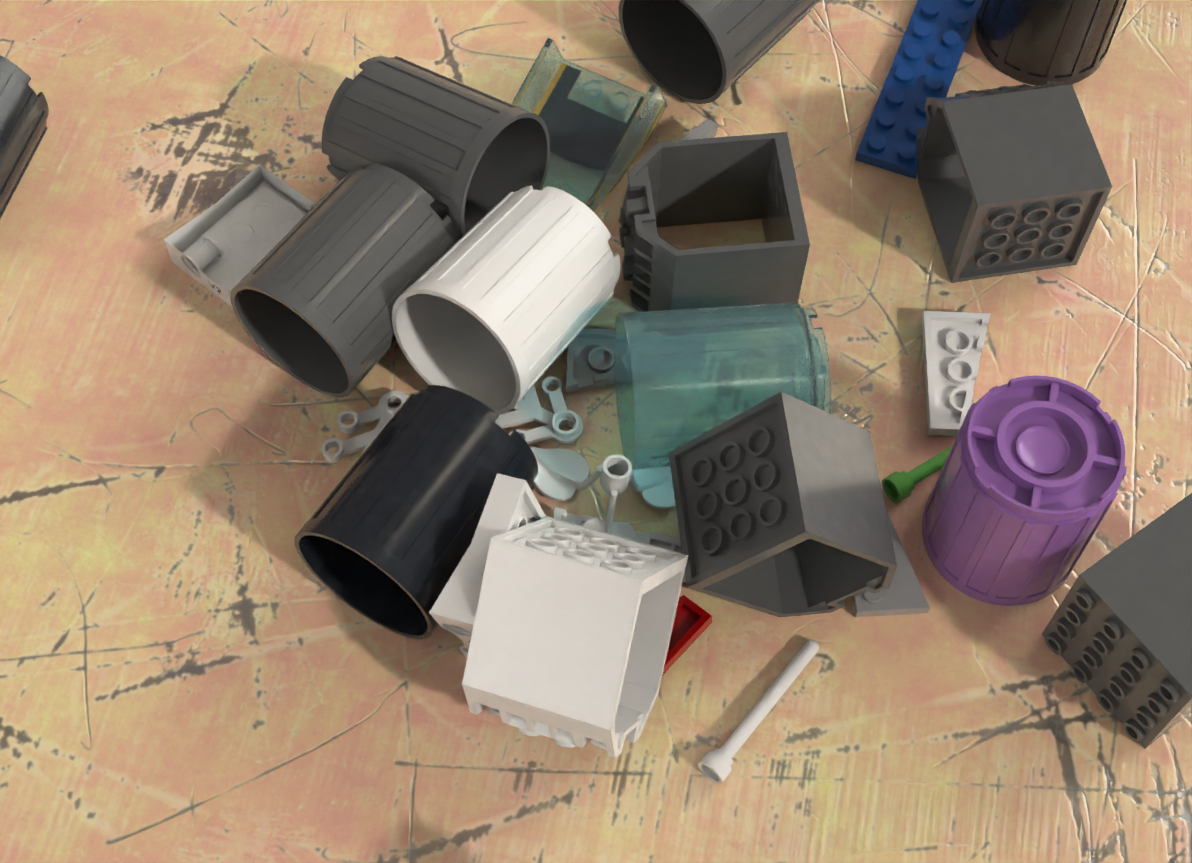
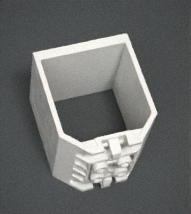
(572, 633)

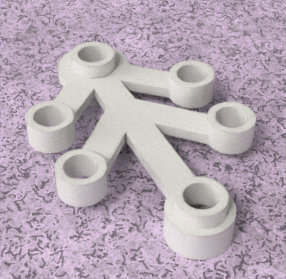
(529, 409)
(381, 412)

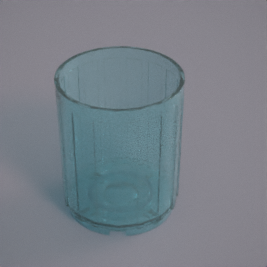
(706, 365)

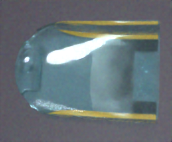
(591, 123)

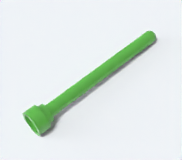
(899, 485)

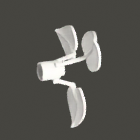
(565, 470)

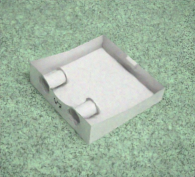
(237, 231)
(507, 508)

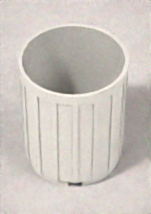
(508, 297)

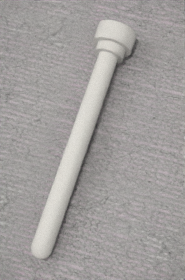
(717, 764)

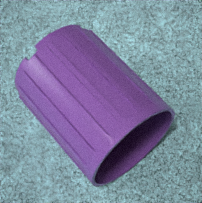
(1023, 490)

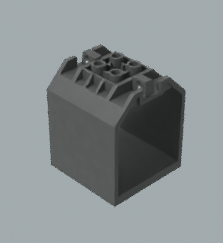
(1010, 179)
(714, 184)
(782, 510)

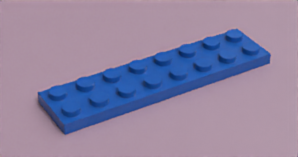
(919, 70)

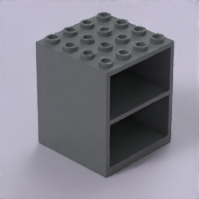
(1131, 627)

